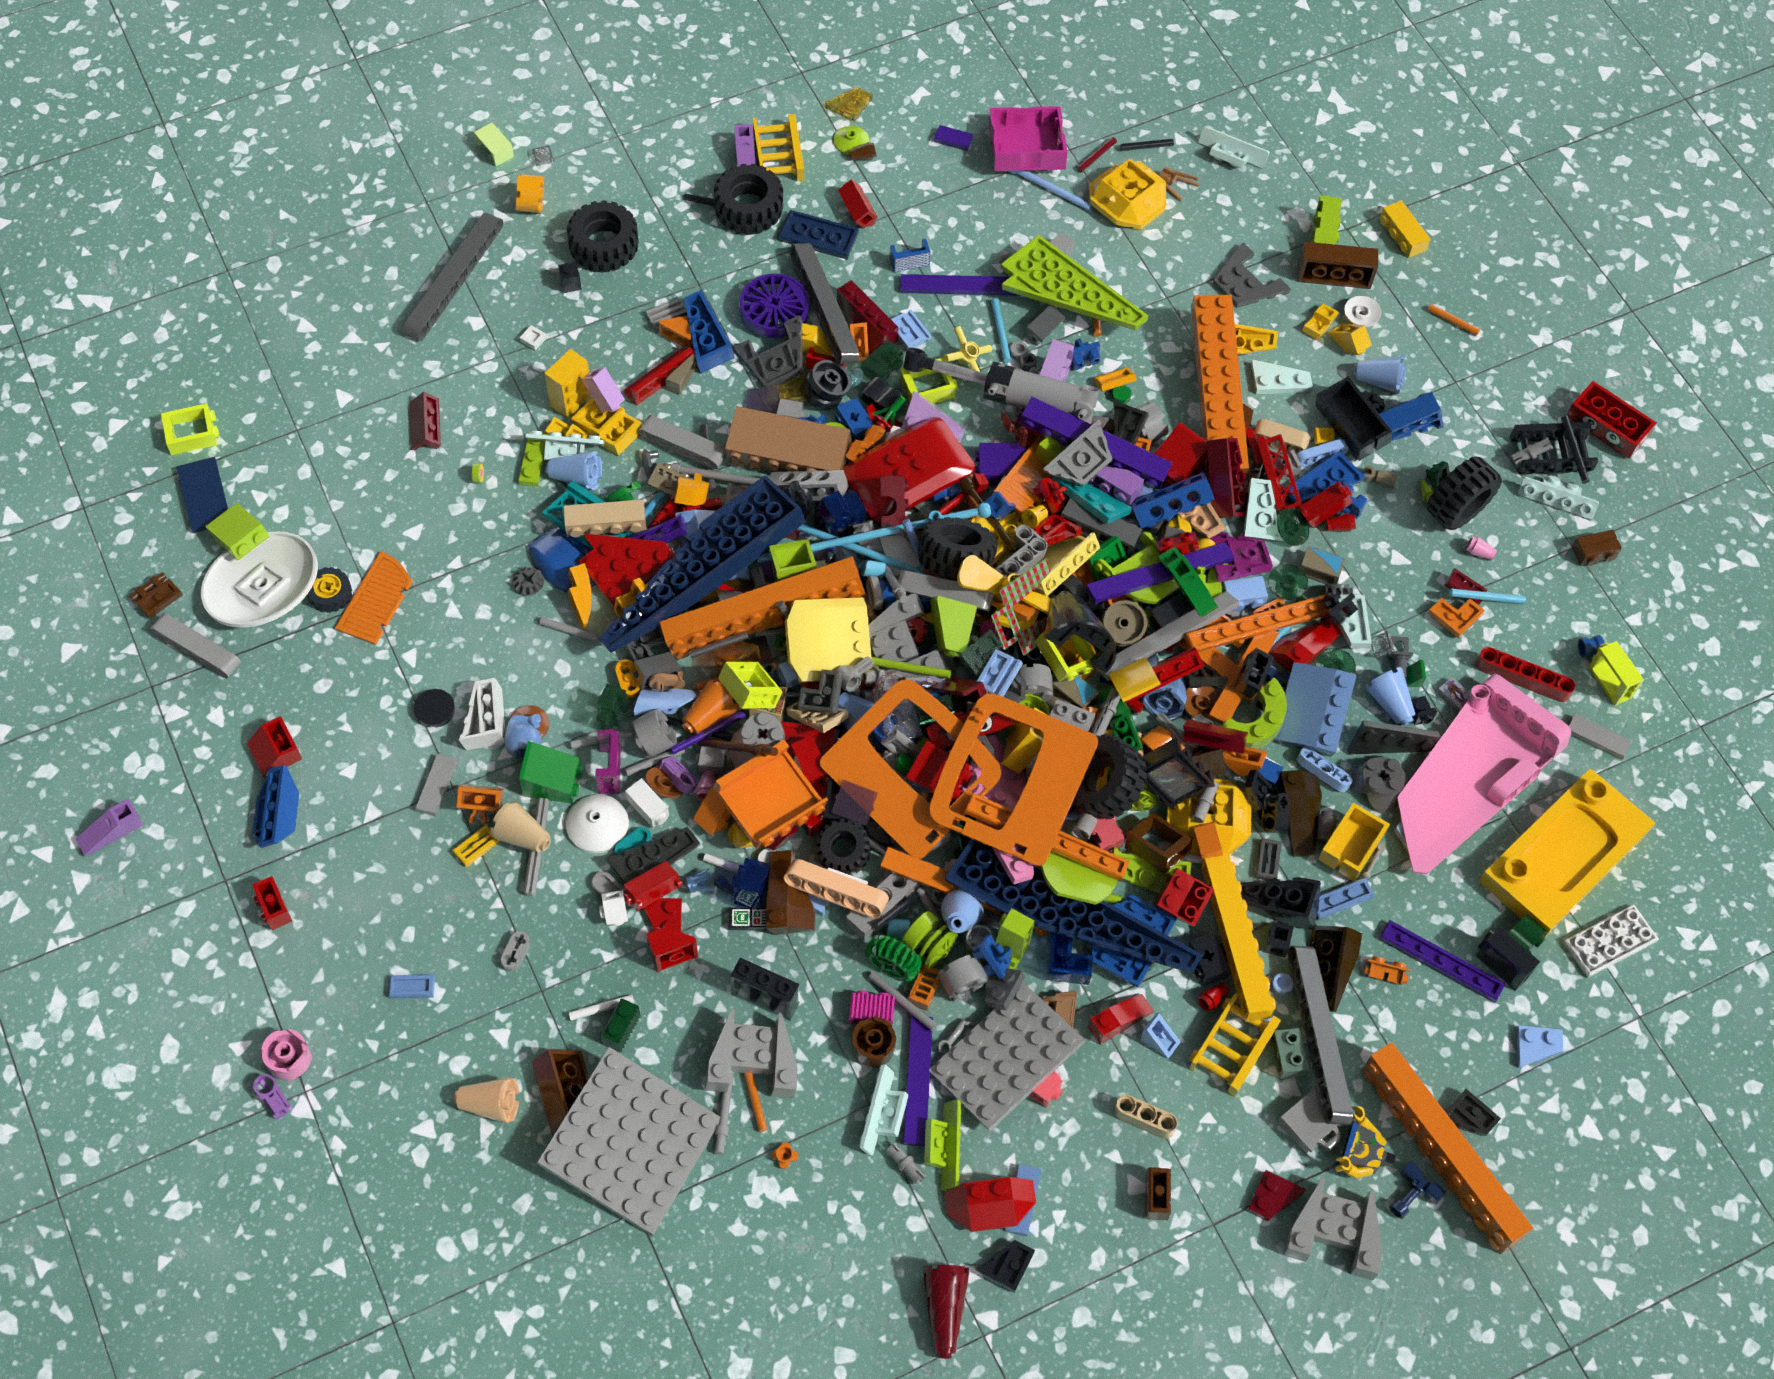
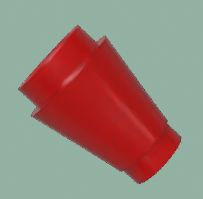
(1343, 522)
(1213, 997)

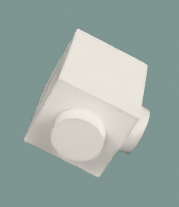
(613, 908)

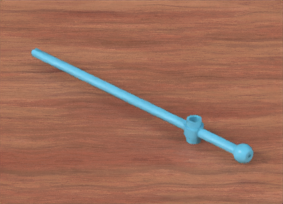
(983, 510)
(864, 551)

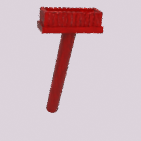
(980, 483)

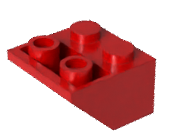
(273, 746)
(1183, 897)

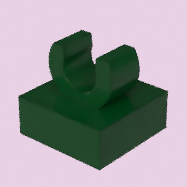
(1437, 473)

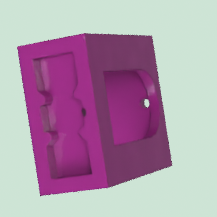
(609, 778)

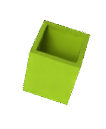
(791, 559)
(952, 624)

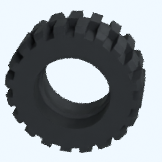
(748, 180)
(598, 218)
(1464, 493)
(950, 541)
(1123, 785)

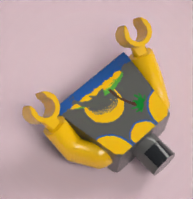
(1363, 1148)

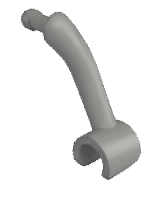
(955, 1034)

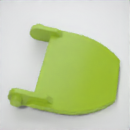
(1144, 558)
(1077, 881)

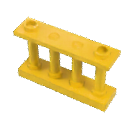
(792, 140)
(1244, 1062)

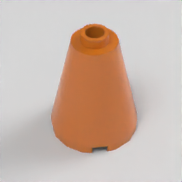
(710, 707)

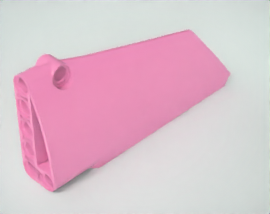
(1476, 769)

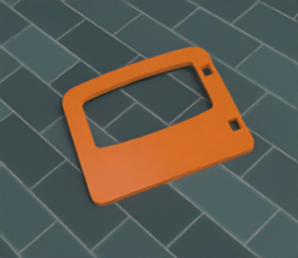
(1048, 792)
(897, 805)

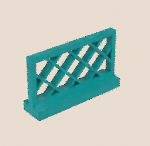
(579, 496)

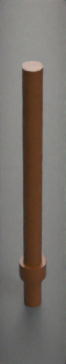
(759, 749)

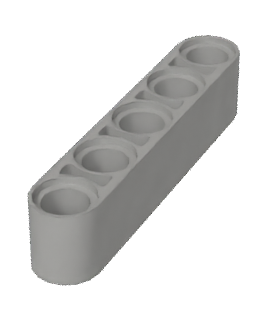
(682, 442)
(931, 586)
(195, 645)

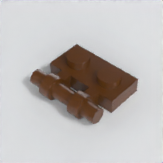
(157, 599)

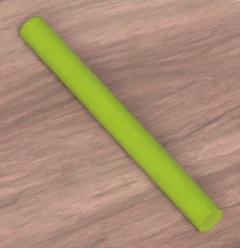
(911, 667)

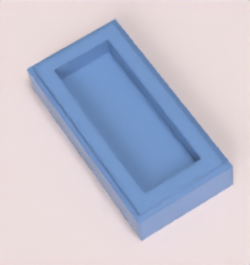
(411, 986)

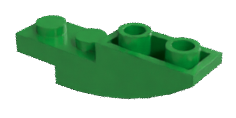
(1188, 581)
(1122, 722)

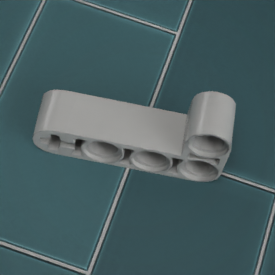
(1027, 543)

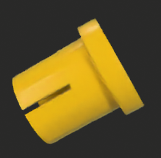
(1033, 516)

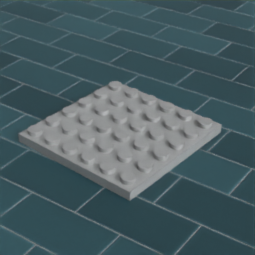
(629, 1141)

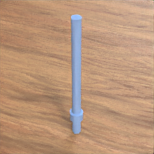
(1053, 188)

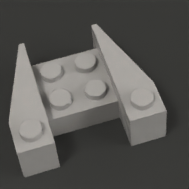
(893, 638)
(756, 1052)
(1340, 1225)

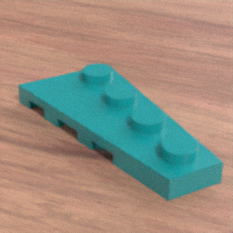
(1095, 501)

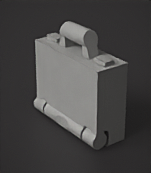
(1307, 1125)

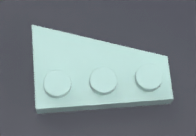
(1275, 379)
(1261, 511)
(1356, 627)

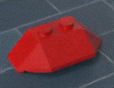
(990, 1203)

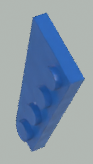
(1325, 475)

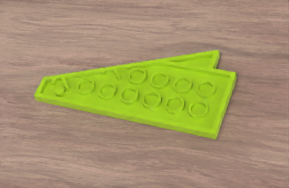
(1054, 278)

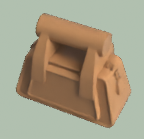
(1064, 1005)

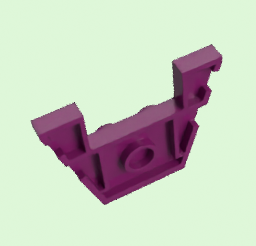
(1250, 557)

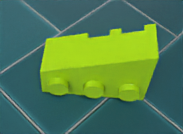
(1327, 220)
(1016, 933)

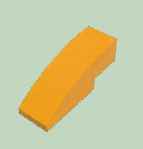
(580, 594)

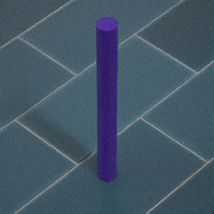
(707, 732)

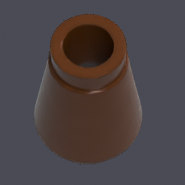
(863, 152)

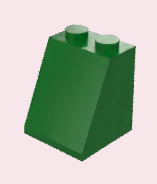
(550, 774)

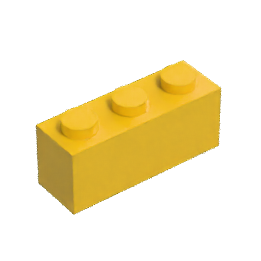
(1404, 229)

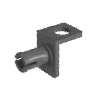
(1400, 658)

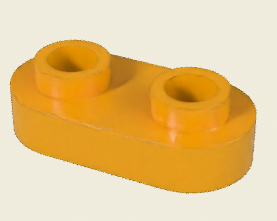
(627, 680)

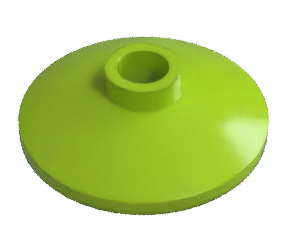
(849, 138)

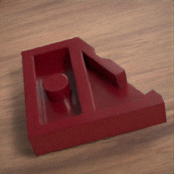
(1273, 1195)

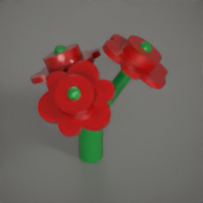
(884, 422)

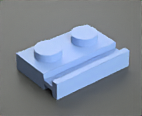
(911, 330)
(999, 673)

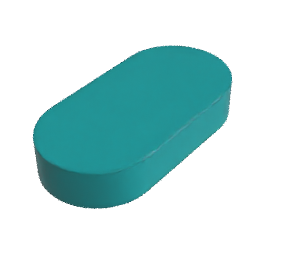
(632, 840)

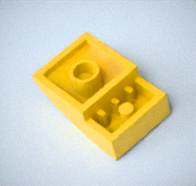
(614, 428)

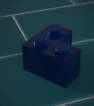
(841, 511)
(750, 883)
(1065, 965)

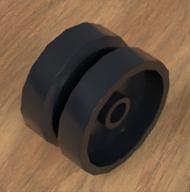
(826, 384)

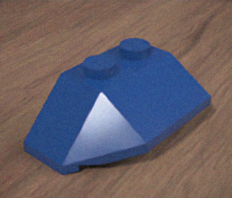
(275, 808)

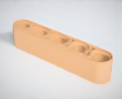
(836, 888)

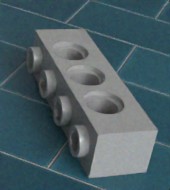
(813, 482)
(863, 924)

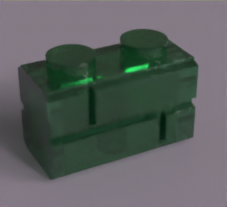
(882, 361)

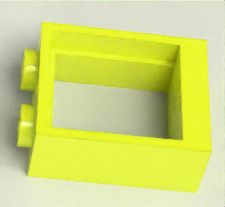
(934, 395)
(190, 442)
(1058, 664)
(1615, 672)
(764, 691)

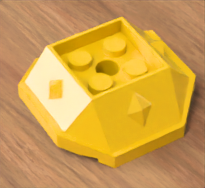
(1129, 194)
(1230, 817)

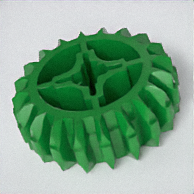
(893, 958)

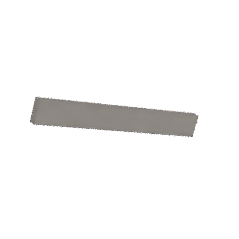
(1171, 634)

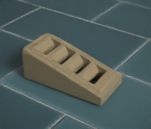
(679, 378)

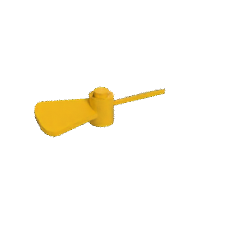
(980, 576)

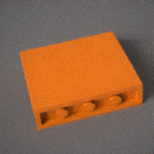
(769, 796)

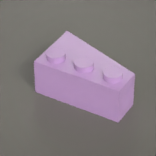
(1058, 361)
(922, 410)

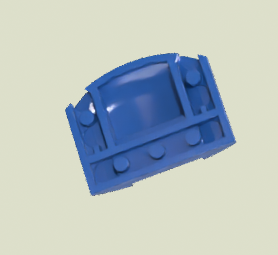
(556, 554)
(1126, 966)

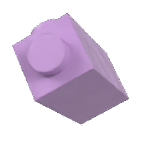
(603, 390)

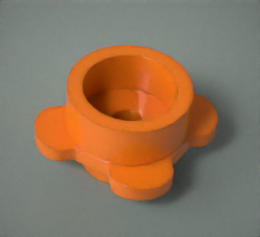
(784, 1149)

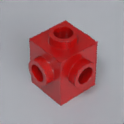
(920, 629)

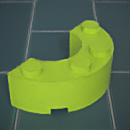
(1270, 723)

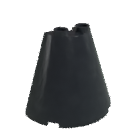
(1072, 615)

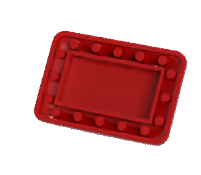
(923, 454)

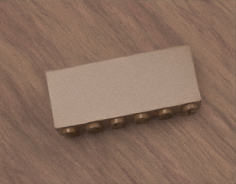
(784, 443)

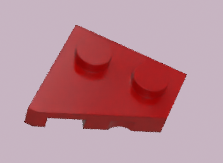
(1057, 529)
(665, 913)

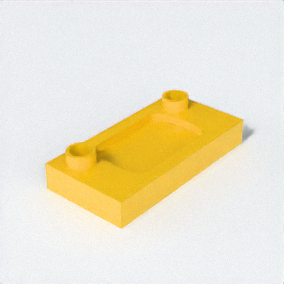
(1567, 851)

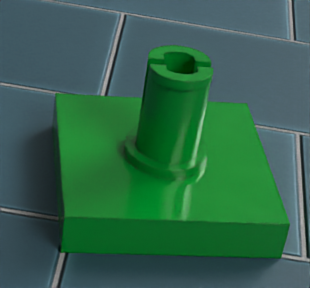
(1111, 552)

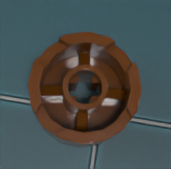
(868, 1031)

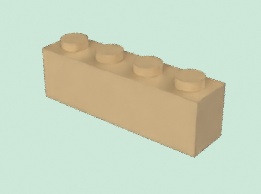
(605, 518)

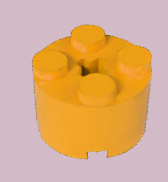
(529, 193)

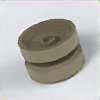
(1131, 615)

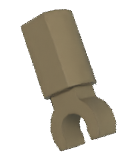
(1380, 477)

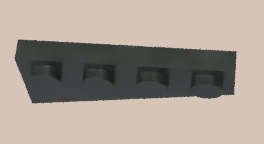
(1389, 738)
(653, 853)

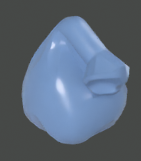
(519, 732)

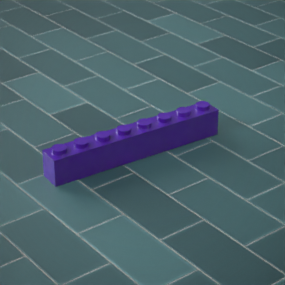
(1067, 428)

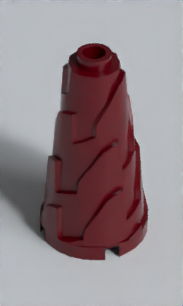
(945, 1305)

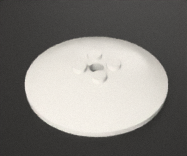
(233, 588)

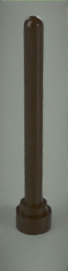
(968, 487)

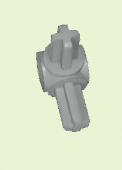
(852, 675)

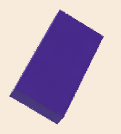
(953, 137)

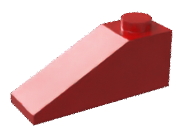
(1119, 1018)

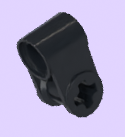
(1275, 815)

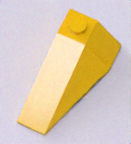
(1254, 339)

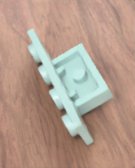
(1232, 149)
(562, 446)
(1559, 495)
(885, 1111)

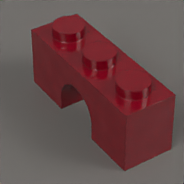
(894, 487)

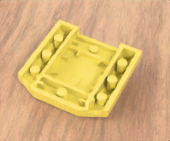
(826, 635)

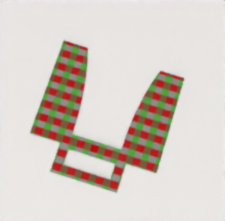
(1011, 595)

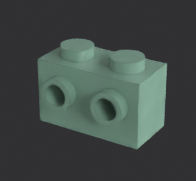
(1290, 1053)

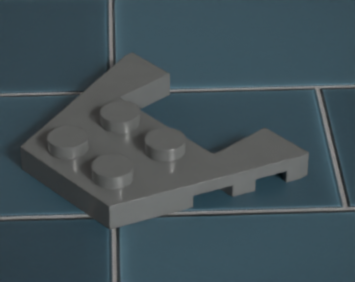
(1240, 283)
(779, 362)

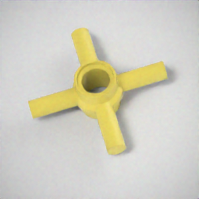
(967, 352)

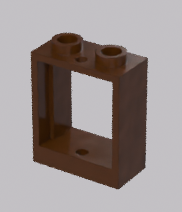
(1151, 854)

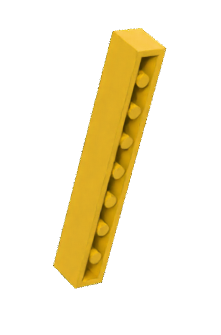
(1238, 939)

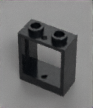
(1507, 958)

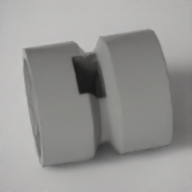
(974, 937)

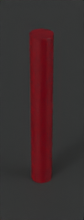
(1096, 154)

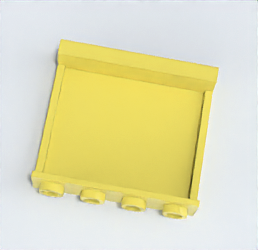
(1063, 560)

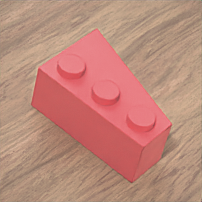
(1106, 834)

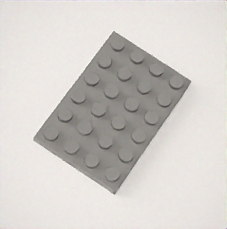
(1006, 1057)

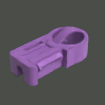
(678, 774)
(273, 1098)

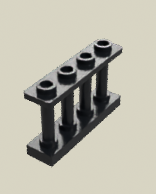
(1554, 431)

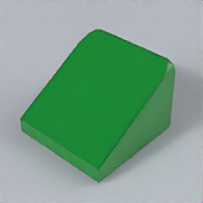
(1416, 674)

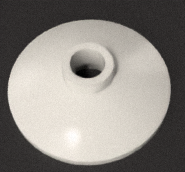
(1362, 311)

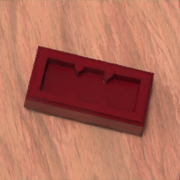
(1458, 580)

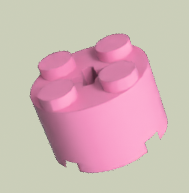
(287, 1066)

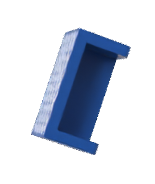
(911, 258)

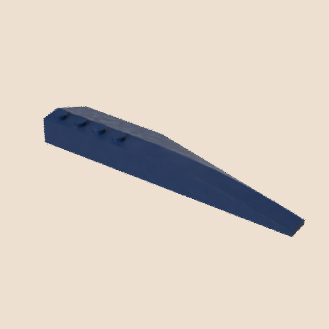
(711, 556)
(1100, 924)

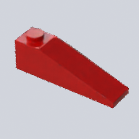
(1304, 644)

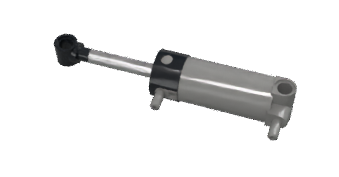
(1014, 386)

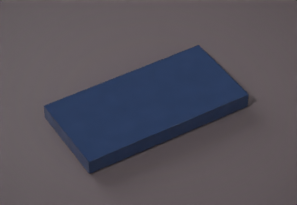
(823, 234)
(202, 492)

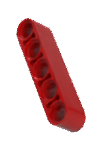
(1532, 682)

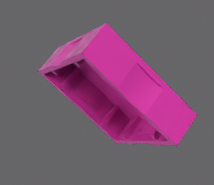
(1027, 138)

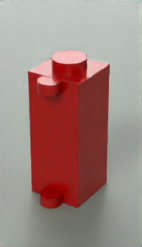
(857, 204)
(1326, 504)
(651, 886)

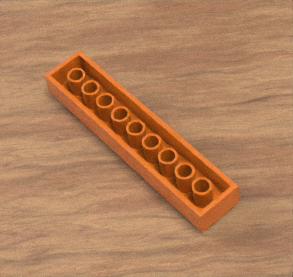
(1218, 371)
(757, 608)
(1446, 1148)

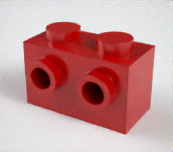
(271, 902)

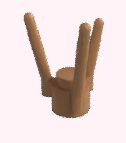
(1171, 176)

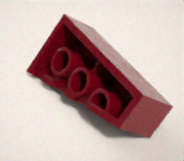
(860, 308)
(1227, 478)

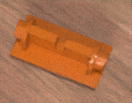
(1395, 972)

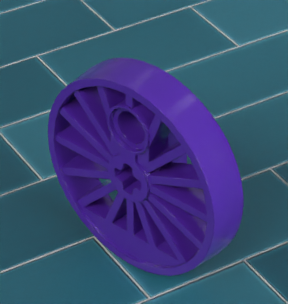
(770, 307)

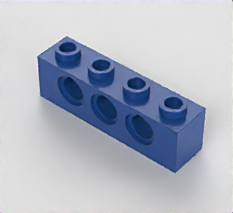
(1176, 491)

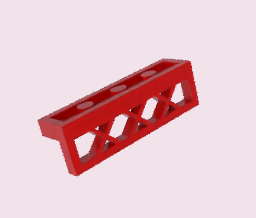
(656, 377)
(1271, 471)
(1175, 669)

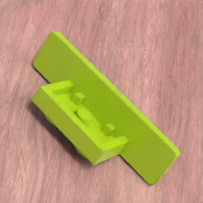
(943, 1144)

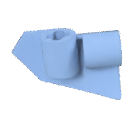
(666, 701)

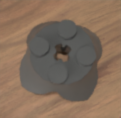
(1368, 780)

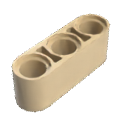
(1293, 438)
(1134, 1118)

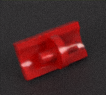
(1052, 494)

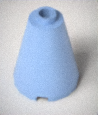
(1382, 372)
(581, 468)
(1393, 696)
(961, 911)

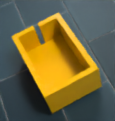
(566, 384)
(1353, 841)

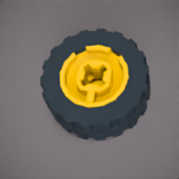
(330, 590)

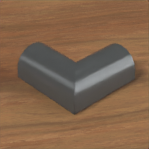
(642, 646)
(828, 695)

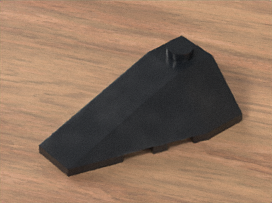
(1284, 901)

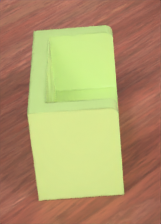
(495, 143)

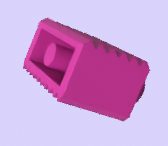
(867, 1005)

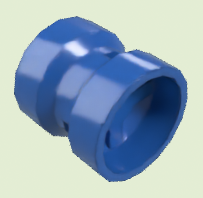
(1589, 646)

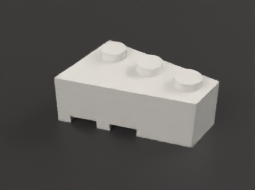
(485, 717)

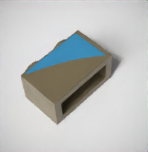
(1322, 566)
(1076, 691)

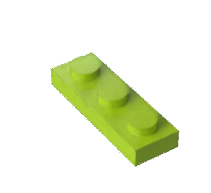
(532, 463)

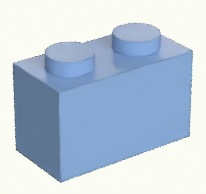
(1248, 591)

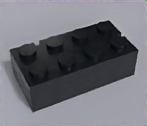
(1353, 418)

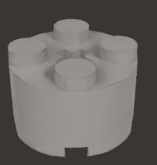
(1154, 427)
(1037, 680)
(762, 723)
(654, 733)
(963, 976)

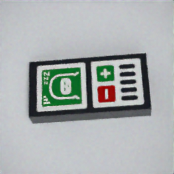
(747, 919)

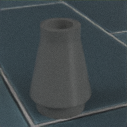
(1326, 824)

